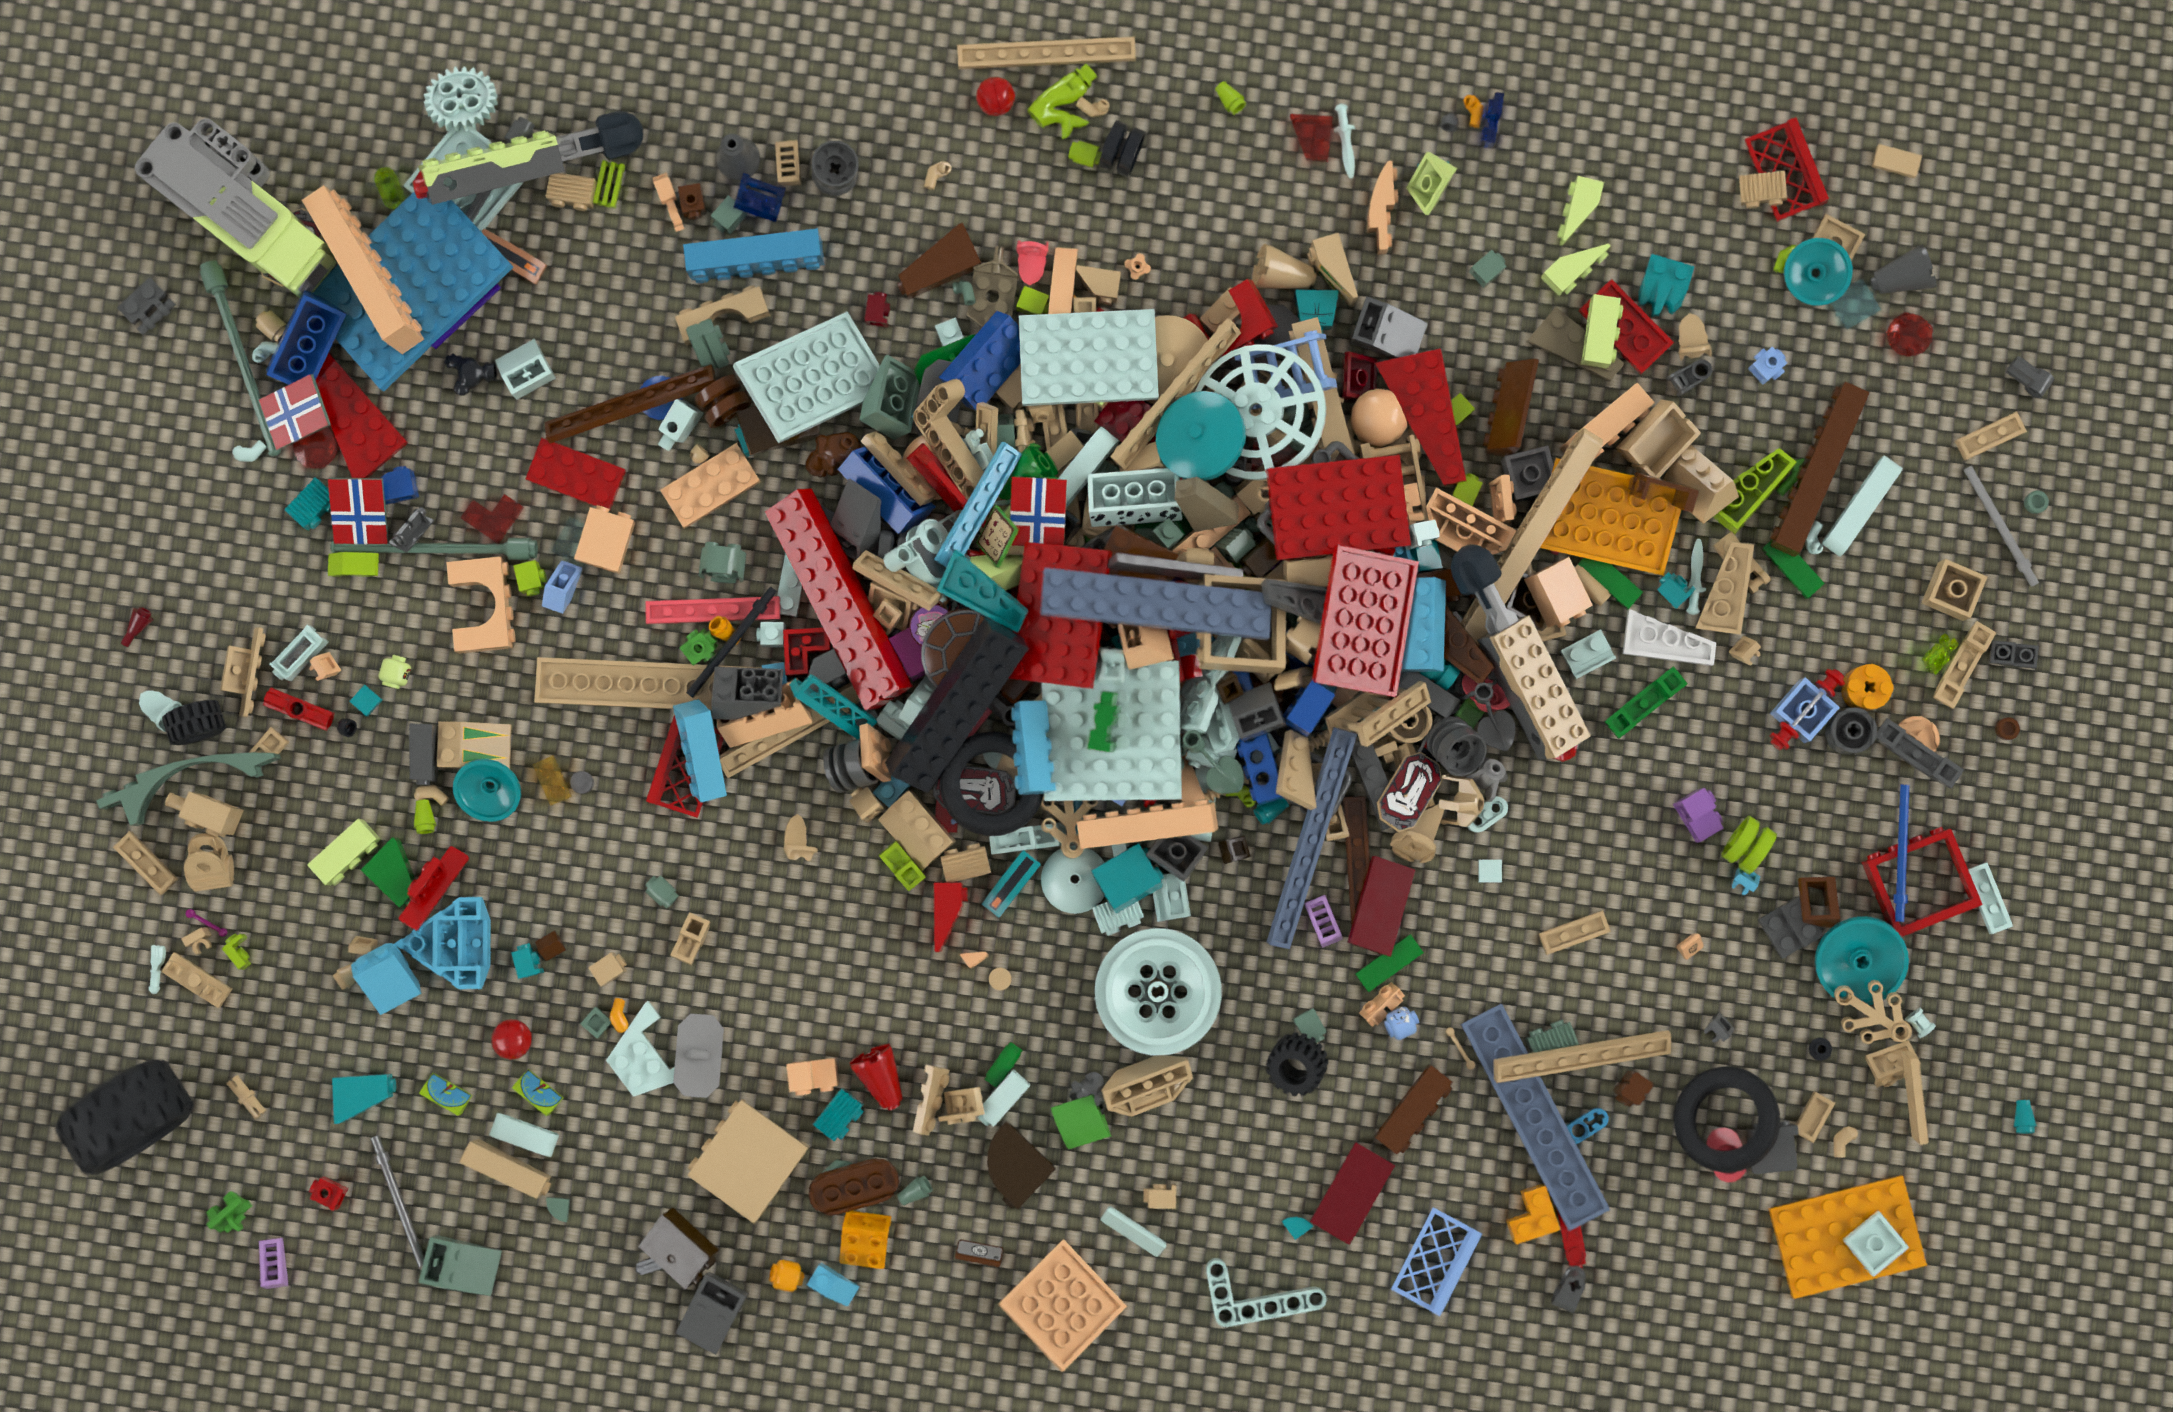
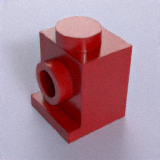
(335, 1196)

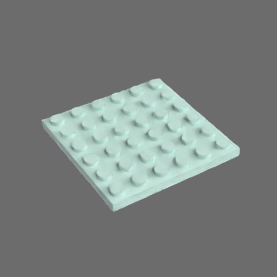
(1145, 735)

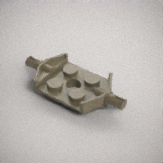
(992, 277)

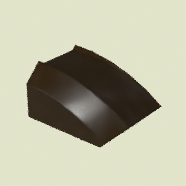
(1524, 605)

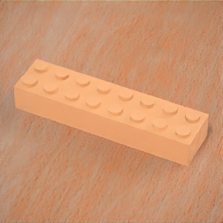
(363, 269)

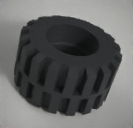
(194, 722)
(1290, 1078)

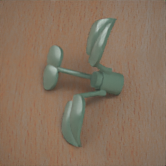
(1225, 776)

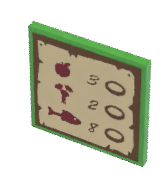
(997, 536)

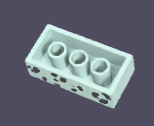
(1132, 497)

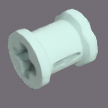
(1920, 1022)

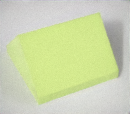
(1430, 181)

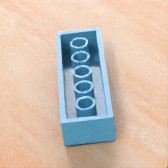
(754, 255)

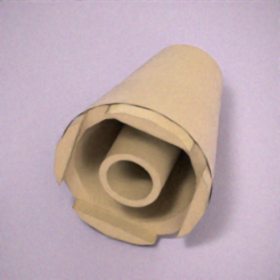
(1281, 270)

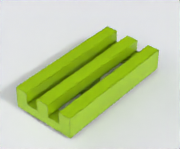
(612, 166)

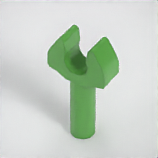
(1791, 480)

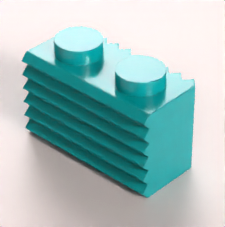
(310, 505)
(838, 1115)

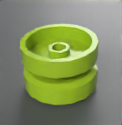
(1749, 845)

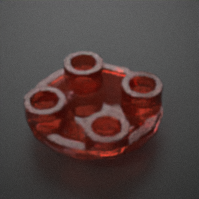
(1909, 334)
(316, 449)

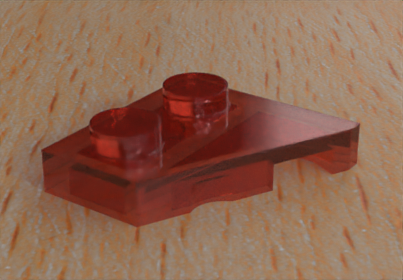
(1314, 135)

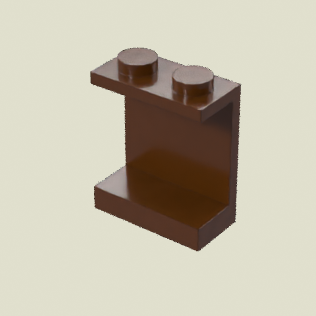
(1684, 497)

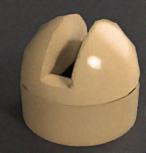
(699, 454)

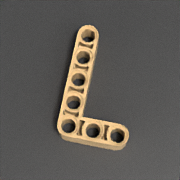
(944, 439)

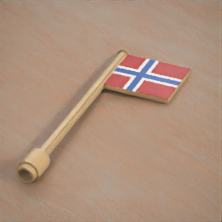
(1040, 511)

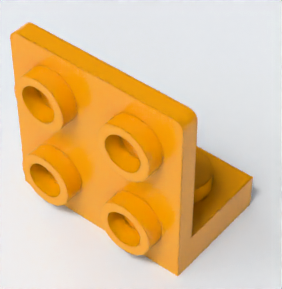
(864, 1239)

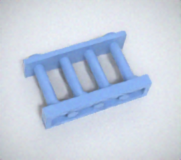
(1309, 338)

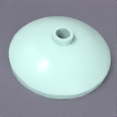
(1059, 888)

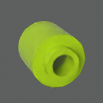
(1085, 154)

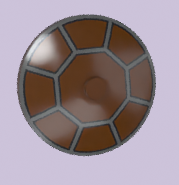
(946, 641)

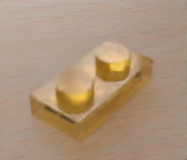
(552, 780)

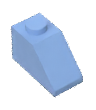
(561, 586)

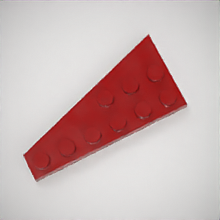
(1425, 399)

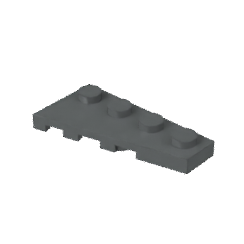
(1295, 598)

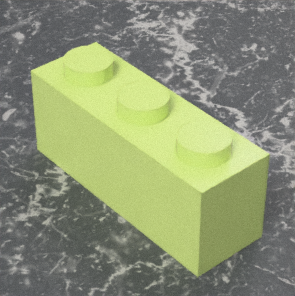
(1601, 331)
(344, 852)

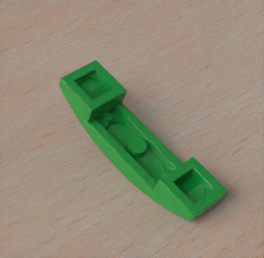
(1645, 702)

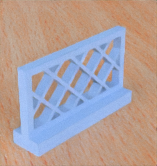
(1455, 1270)

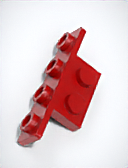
(431, 886)

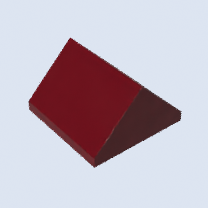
(1358, 376)

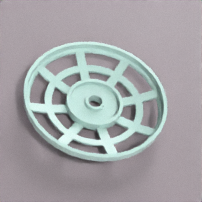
(1272, 405)

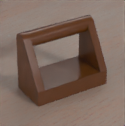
(1828, 885)

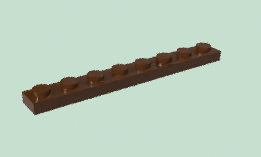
(629, 404)

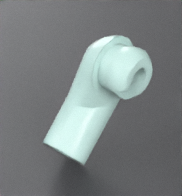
(263, 351)
(249, 454)
(1812, 543)

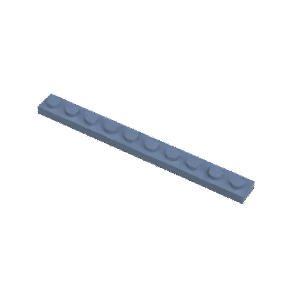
(1311, 838)

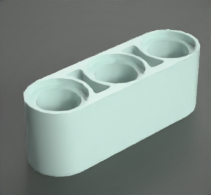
(524, 1134)

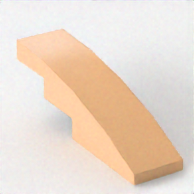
(1063, 280)

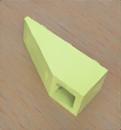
(1584, 199)
(1567, 269)

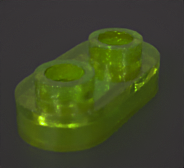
(391, 189)

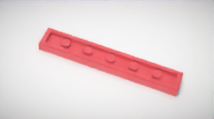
(706, 609)

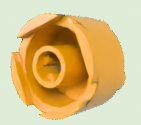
(1879, 687)

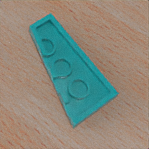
(976, 590)

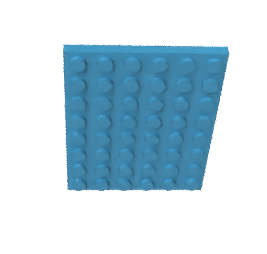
(438, 266)

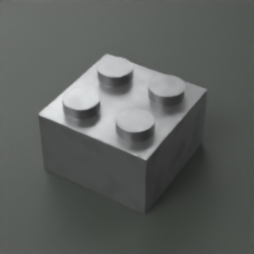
(1528, 472)

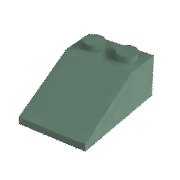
(891, 399)

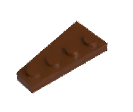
(1463, 650)

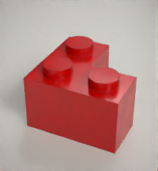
(799, 646)

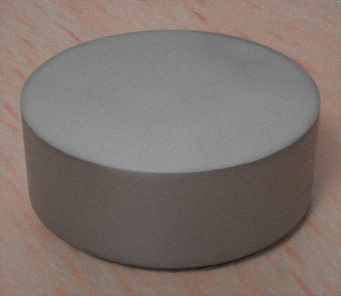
(582, 782)

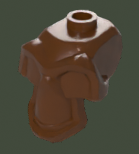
(831, 453)

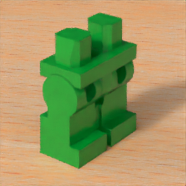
(1104, 720)

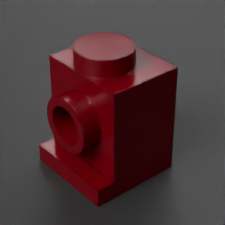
(877, 309)

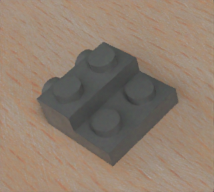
(1787, 930)

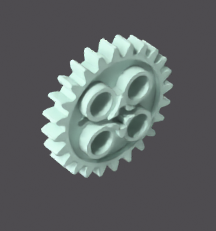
(459, 93)

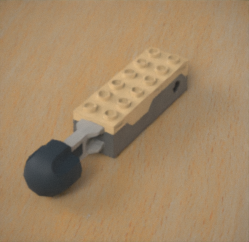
(1521, 662)

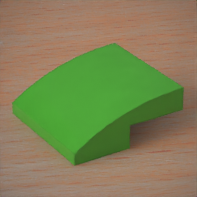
(1080, 1122)

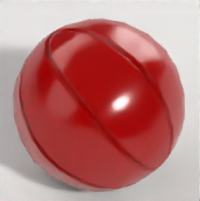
(995, 96)
(511, 1039)

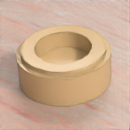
(1000, 979)

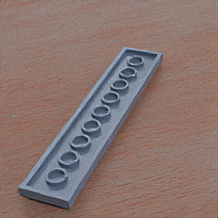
(1155, 604)
(1537, 1122)

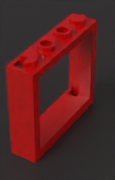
(1935, 917)

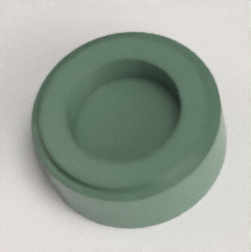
(2036, 502)

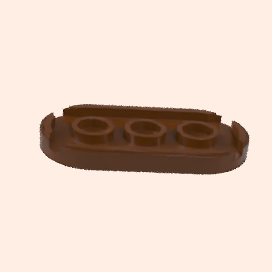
(853, 1186)

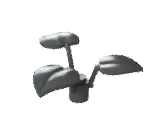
(1497, 729)

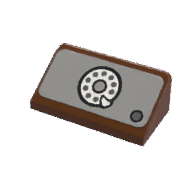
(979, 1253)

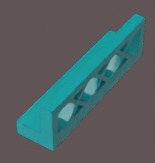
(831, 710)

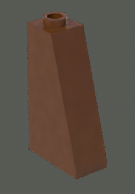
(942, 263)

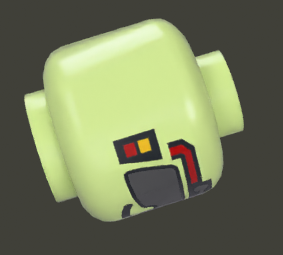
(394, 672)

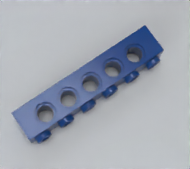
(1261, 793)

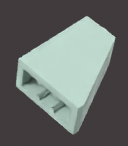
(1003, 1098)

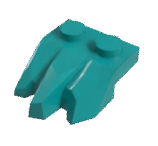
(1664, 284)

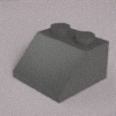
(1178, 855)

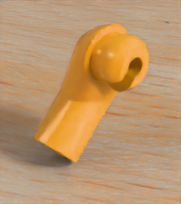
(1475, 108)

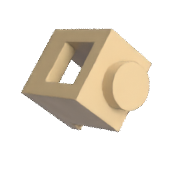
(1160, 1196)

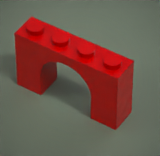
(1255, 316)

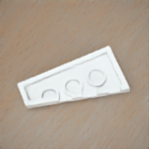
(1658, 640)

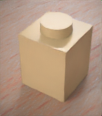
(608, 968)

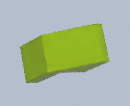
(353, 564)

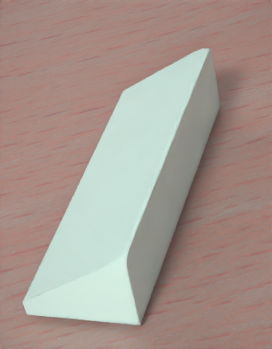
(1133, 1231)

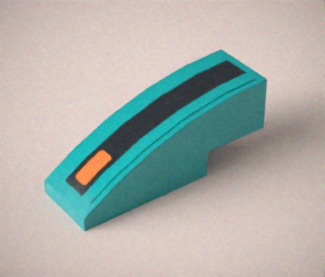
(1011, 884)

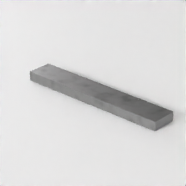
(1168, 567)

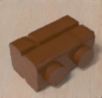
(1632, 1089)

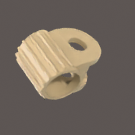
(208, 869)

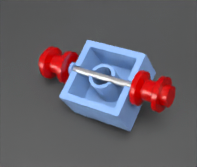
(1805, 709)

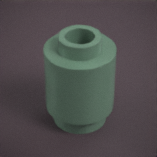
(661, 891)

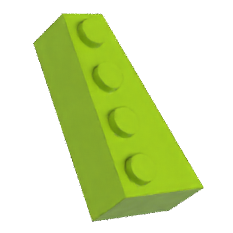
(1754, 488)

